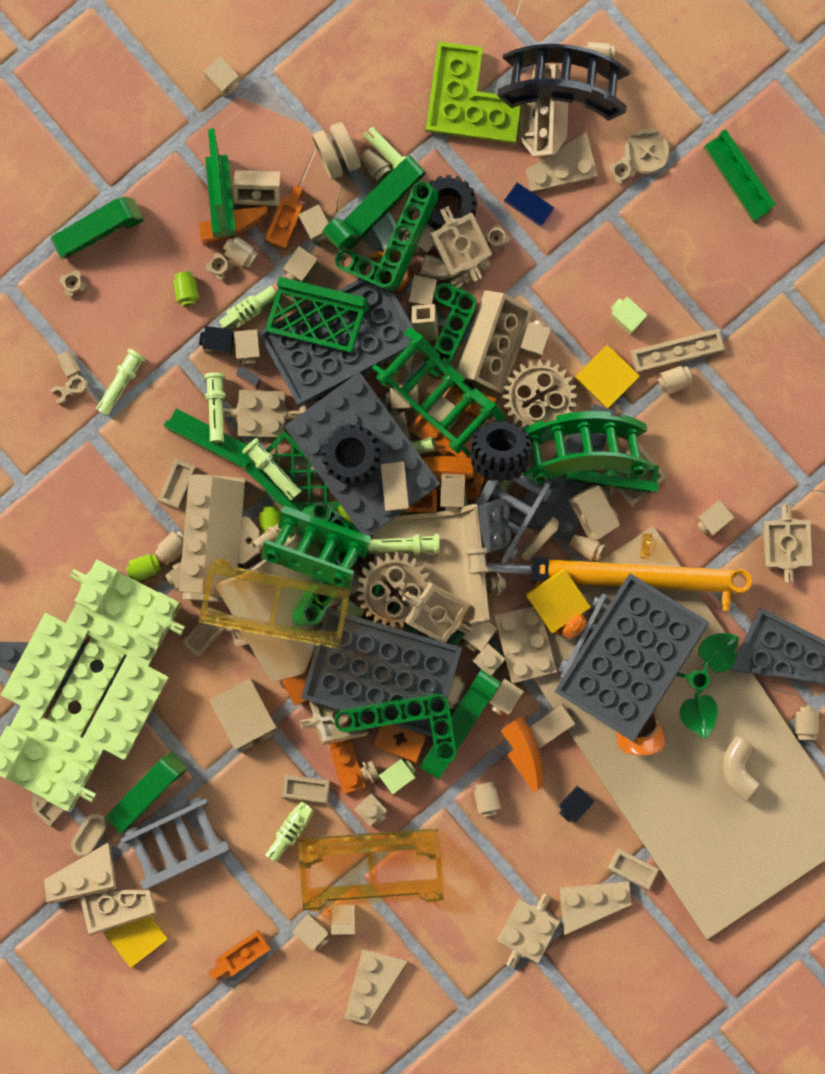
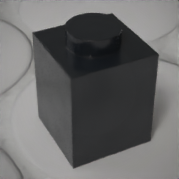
(217, 340)
(575, 804)

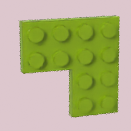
(457, 105)

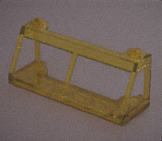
(215, 617)
(314, 848)

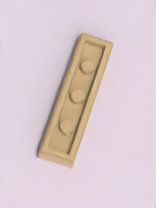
(677, 351)

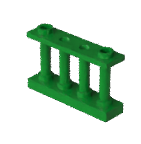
(321, 531)

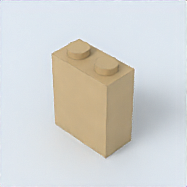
(243, 715)

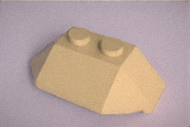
(544, 122)

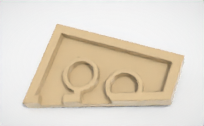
(371, 983)

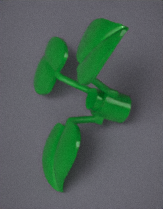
(720, 654)

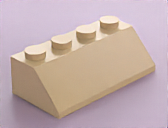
(494, 341)

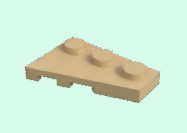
(569, 165)
(83, 877)
(592, 902)
(116, 908)

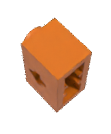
(408, 750)

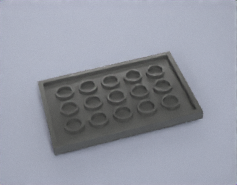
(317, 370)
(358, 404)
(632, 657)
(378, 667)

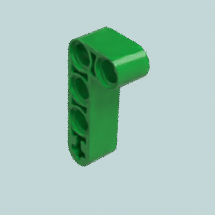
(102, 222)
(456, 313)
(146, 792)

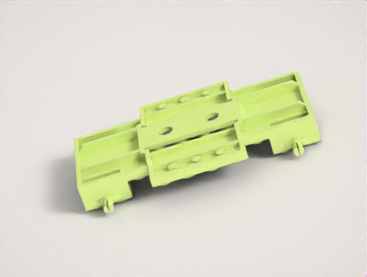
(122, 621)

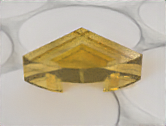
(646, 541)

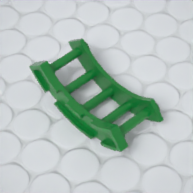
(451, 378)
(586, 423)

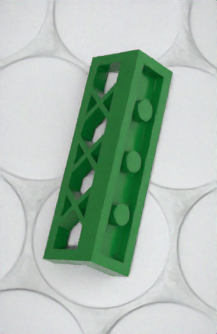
(739, 176)
(199, 434)
(615, 481)

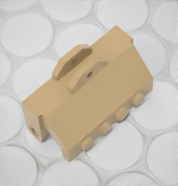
(214, 530)

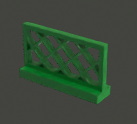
(219, 190)
(323, 296)
(269, 485)

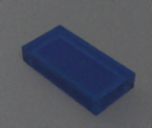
(529, 204)

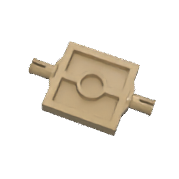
(461, 243)
(261, 413)
(787, 543)
(437, 613)
(323, 721)
(528, 931)

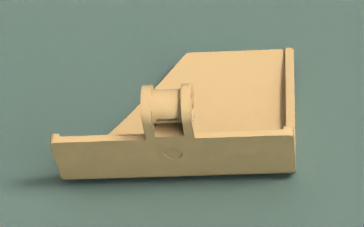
(461, 560)
(254, 600)

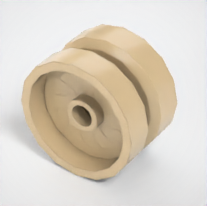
(340, 149)

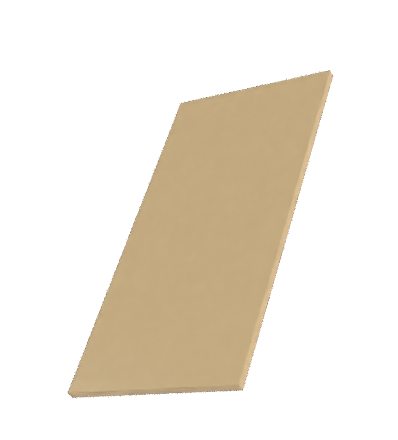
(702, 836)

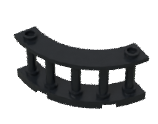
(564, 89)

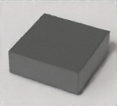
(248, 377)

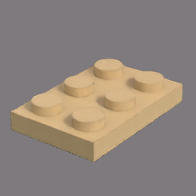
(525, 644)

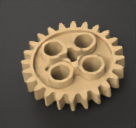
(528, 379)
(378, 603)

